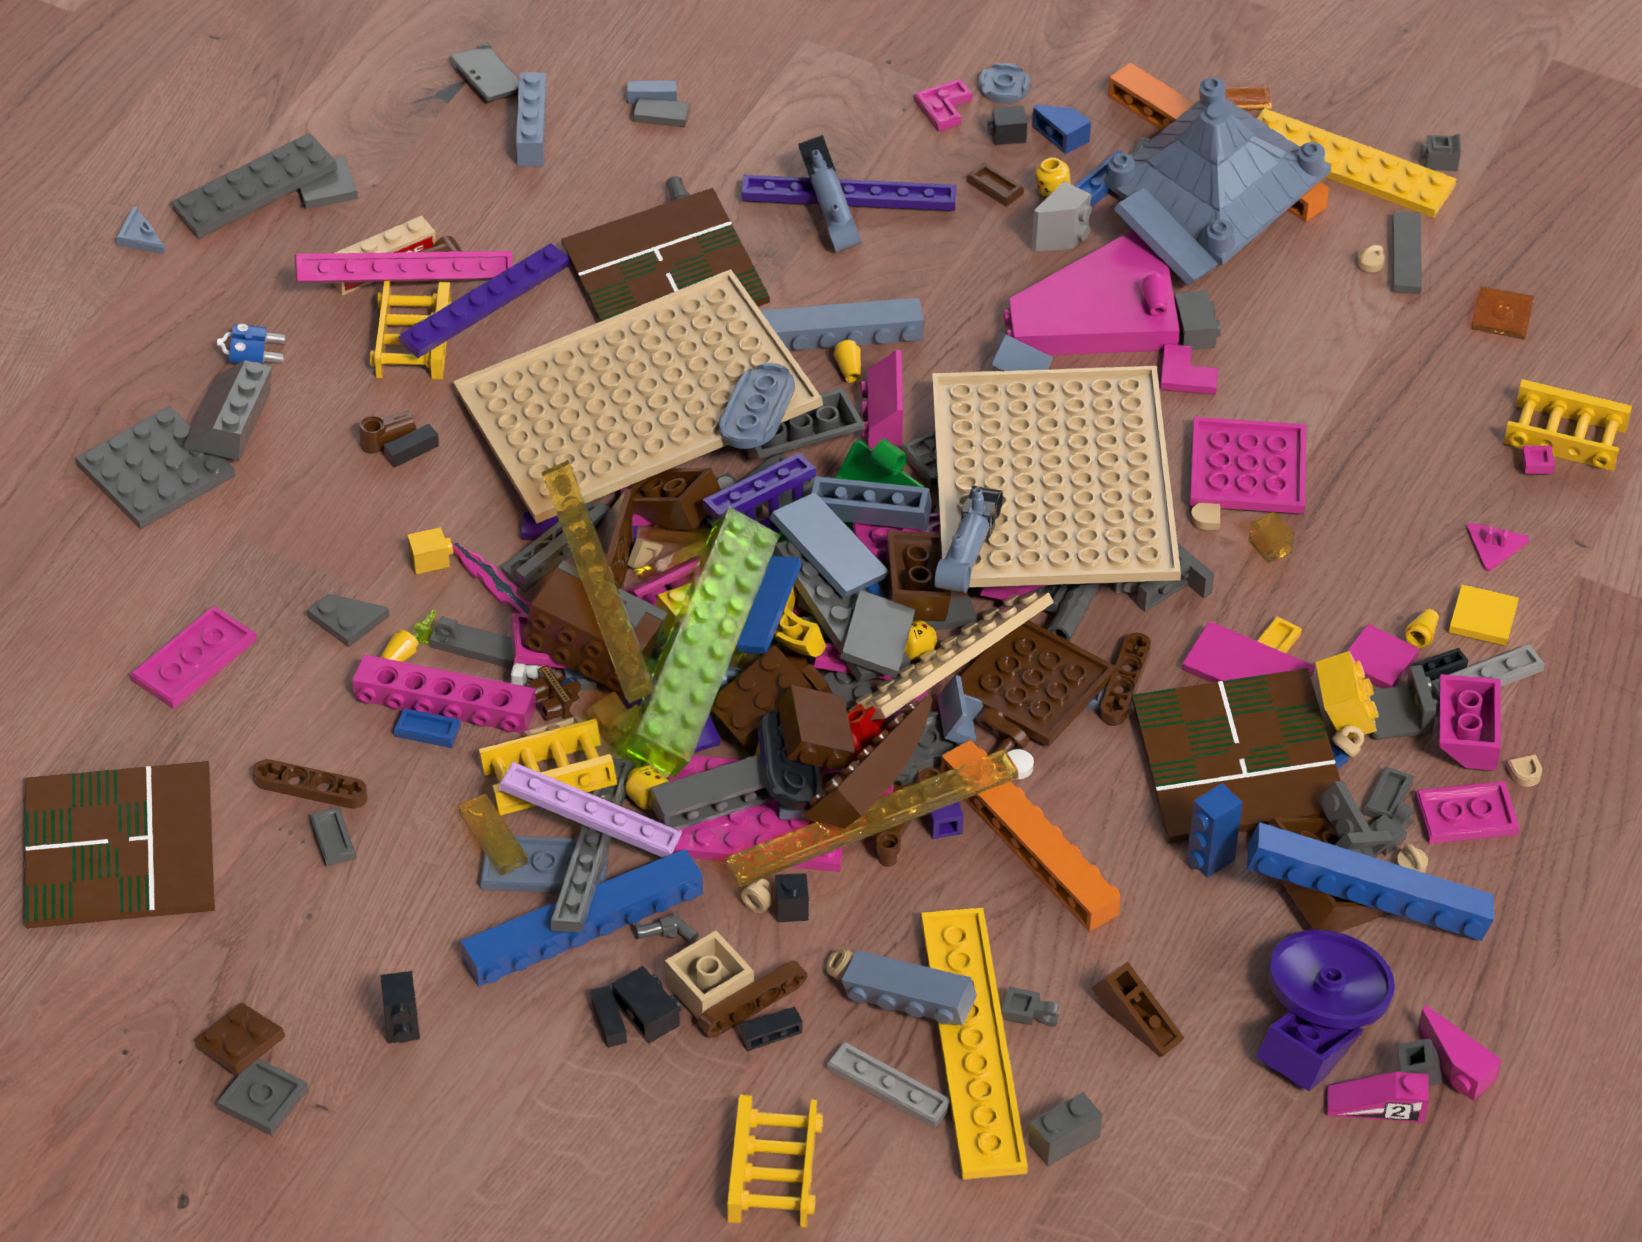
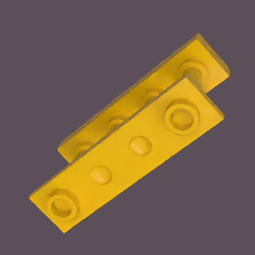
(433, 359)
(1572, 406)
(527, 751)
(745, 1145)

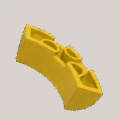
(798, 633)

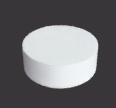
(1023, 762)

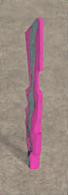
(492, 579)

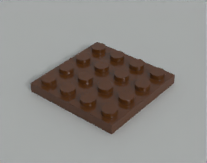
(1037, 680)

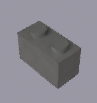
(1197, 320)
(1065, 1129)

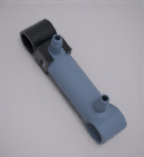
(829, 193)
(975, 526)

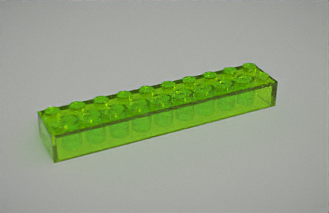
(701, 642)

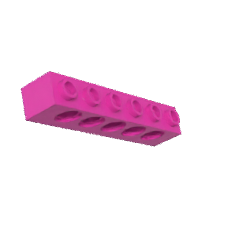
(444, 693)

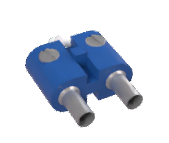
(249, 344)

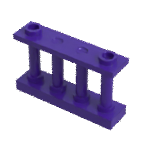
(762, 487)

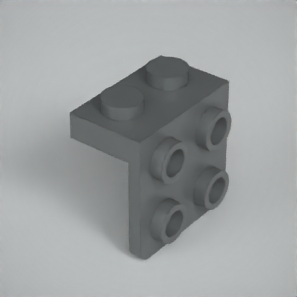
(1407, 708)

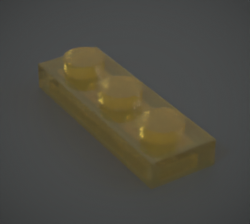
(493, 834)

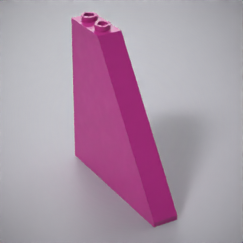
(1096, 304)

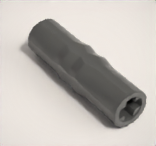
(1073, 609)

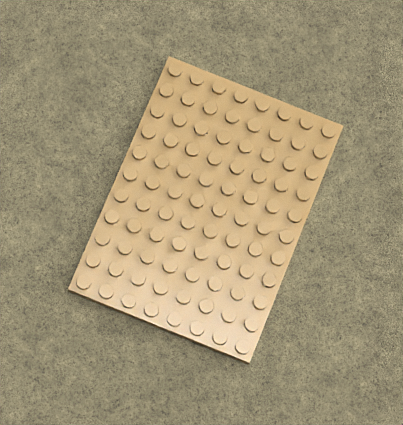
(627, 391)
(1075, 468)

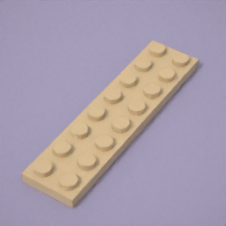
(954, 653)

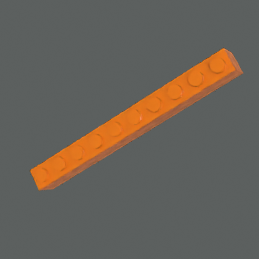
(1163, 105)

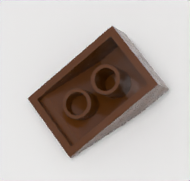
(674, 497)
(912, 572)

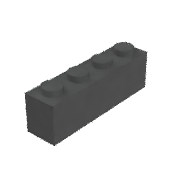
(710, 794)

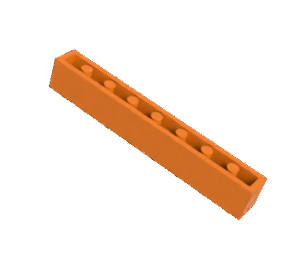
(1040, 845)

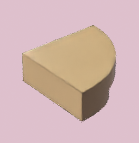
(643, 552)

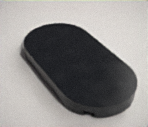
(785, 780)

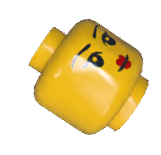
(1051, 175)
(920, 639)
(639, 785)

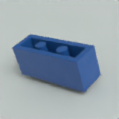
(1214, 830)

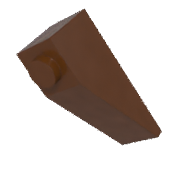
(1137, 1009)

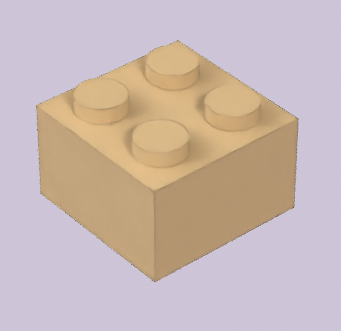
(707, 973)

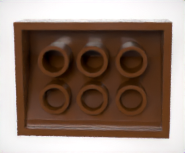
(618, 536)
(1319, 908)

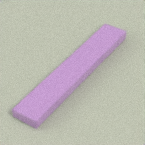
(590, 810)

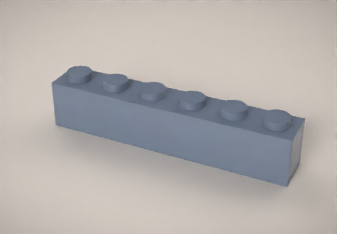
(861, 322)

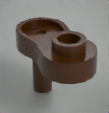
(995, 723)

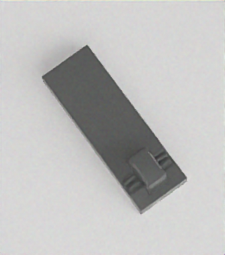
(472, 643)

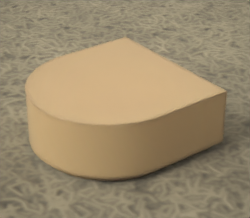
(1206, 516)
(1525, 770)

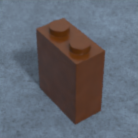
(815, 728)

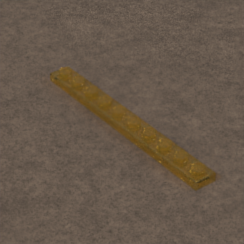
(599, 582)
(882, 815)

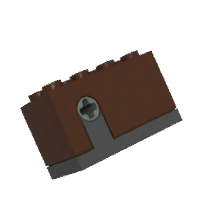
(568, 631)

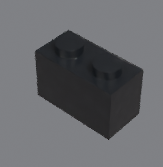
(646, 1004)
(400, 1007)

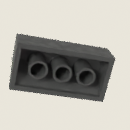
(231, 410)
(823, 423)

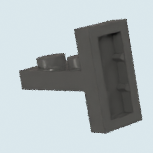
(1192, 574)
(1350, 823)

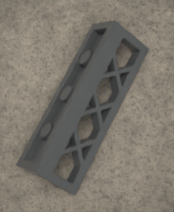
(549, 558)

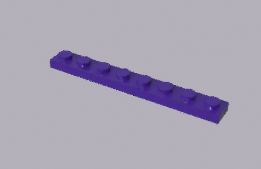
(856, 192)
(483, 300)

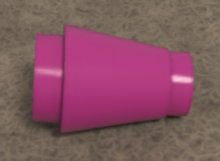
(1155, 292)

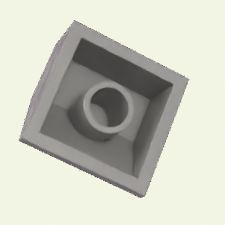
(1061, 219)

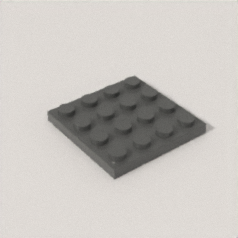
(150, 469)

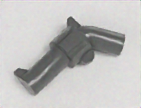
(667, 927)

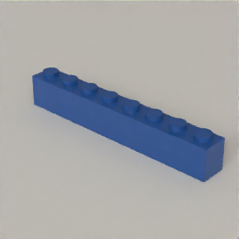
(1370, 881)
(614, 905)

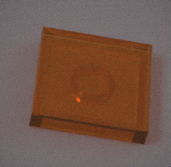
(1502, 312)
(671, 559)

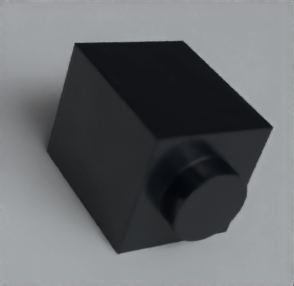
(1008, 125)
(792, 897)

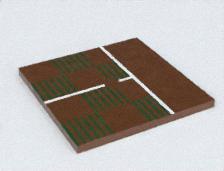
(660, 254)
(1250, 734)
(118, 844)

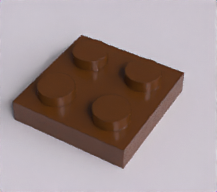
(239, 1038)

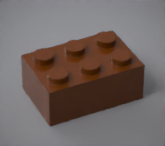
(754, 695)

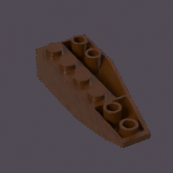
(873, 772)

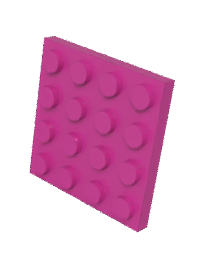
(1248, 465)

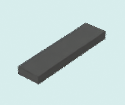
(1407, 252)

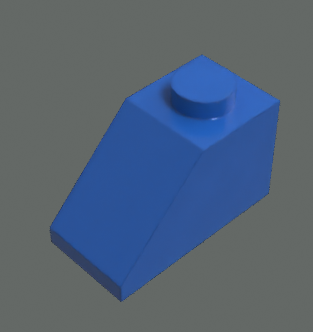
(1062, 126)

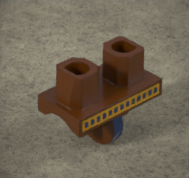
(559, 691)

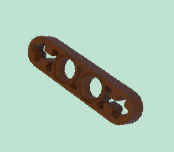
(1123, 678)
(308, 787)
(752, 999)

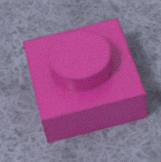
(1538, 459)

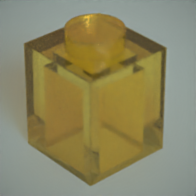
(1271, 537)

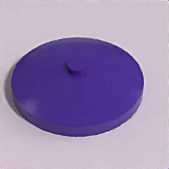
(1331, 979)

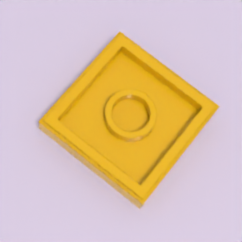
(1483, 615)

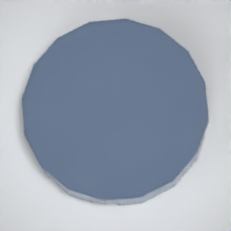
(1004, 83)

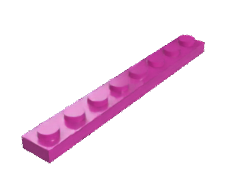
(401, 266)

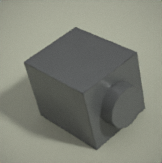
(1420, 1058)

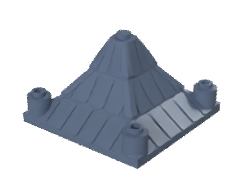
(1220, 172)

